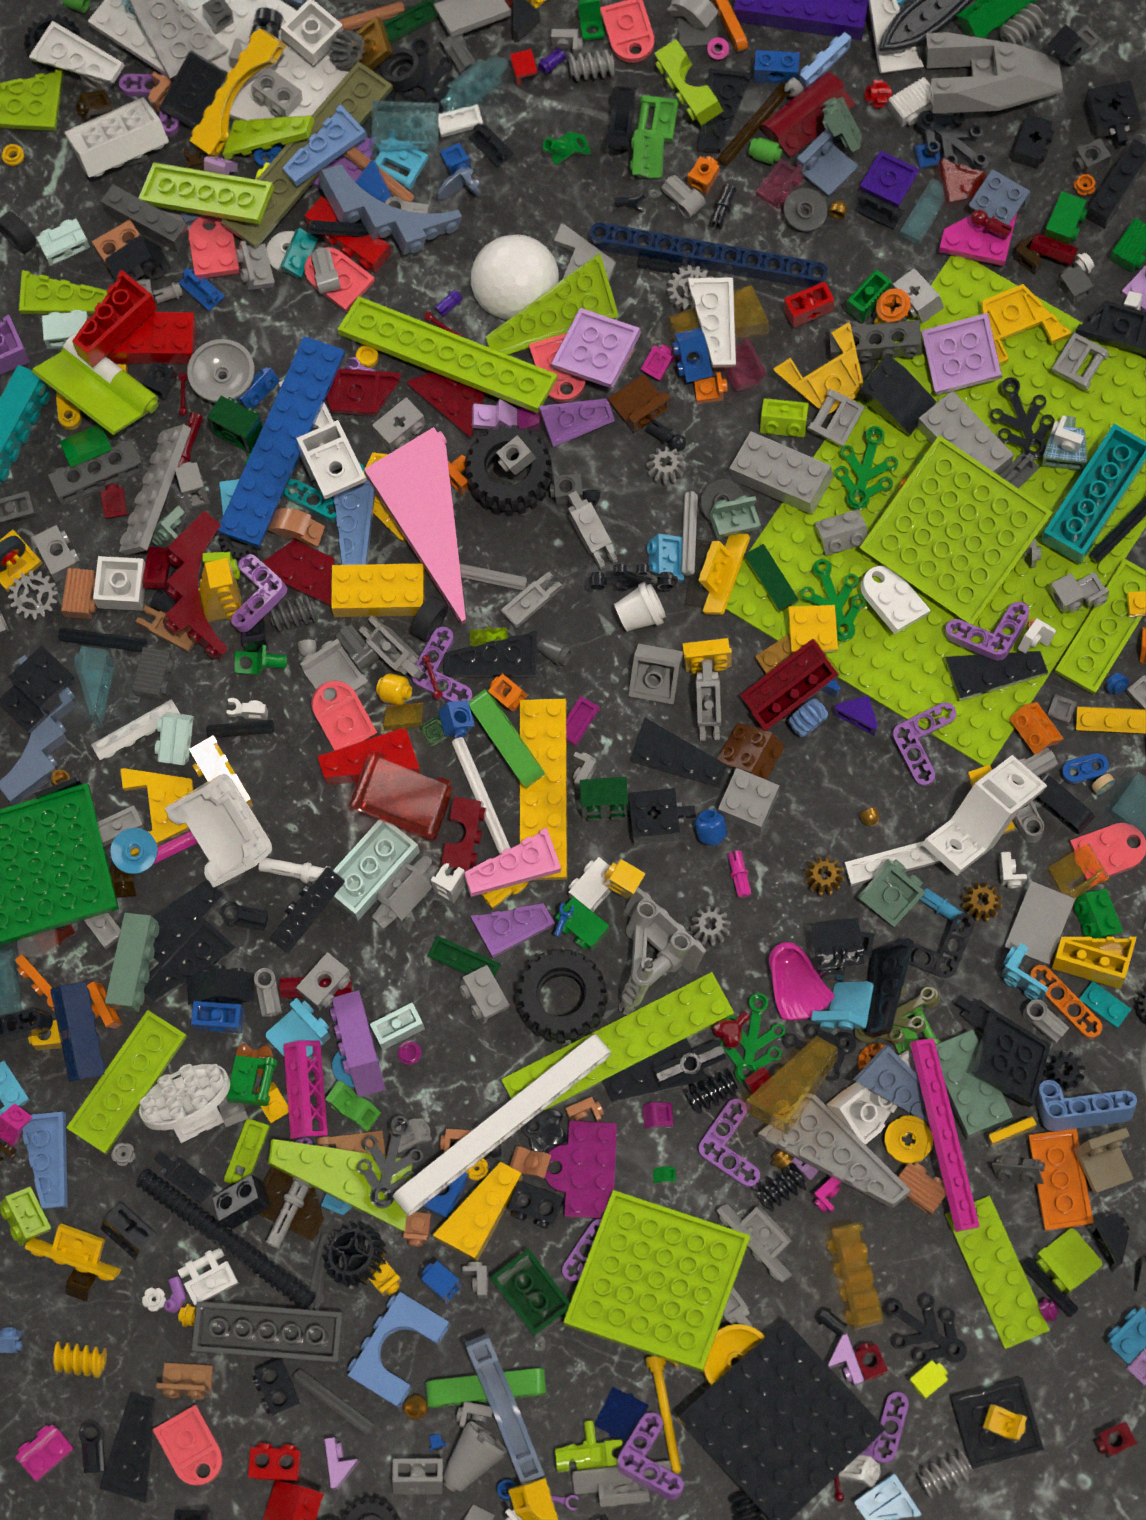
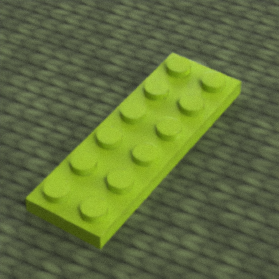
(206, 193)
(1103, 632)
(126, 1082)
(999, 1277)

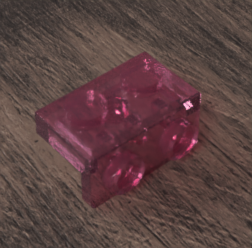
(780, 183)
(748, 369)

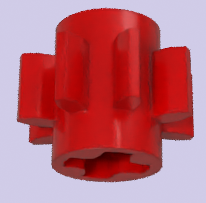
(878, 93)

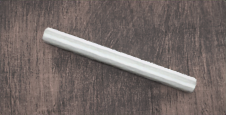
(480, 793)

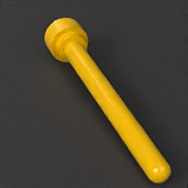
(657, 1366)

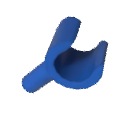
(564, 916)

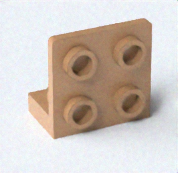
(186, 1379)

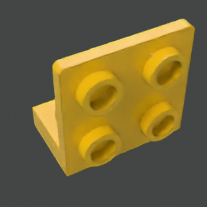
(717, 650)

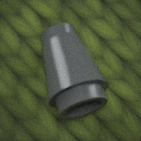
(555, 651)

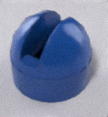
(504, 1486)

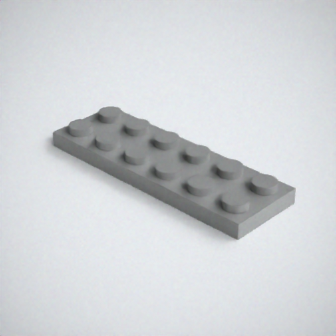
(154, 490)

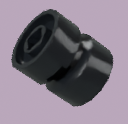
(268, 20)

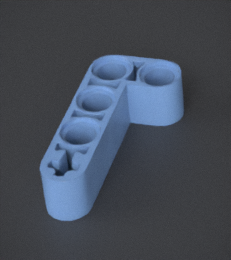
(1115, 1107)

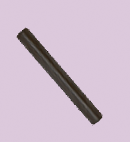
(753, 124)

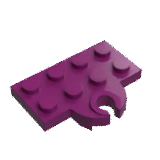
(586, 1169)

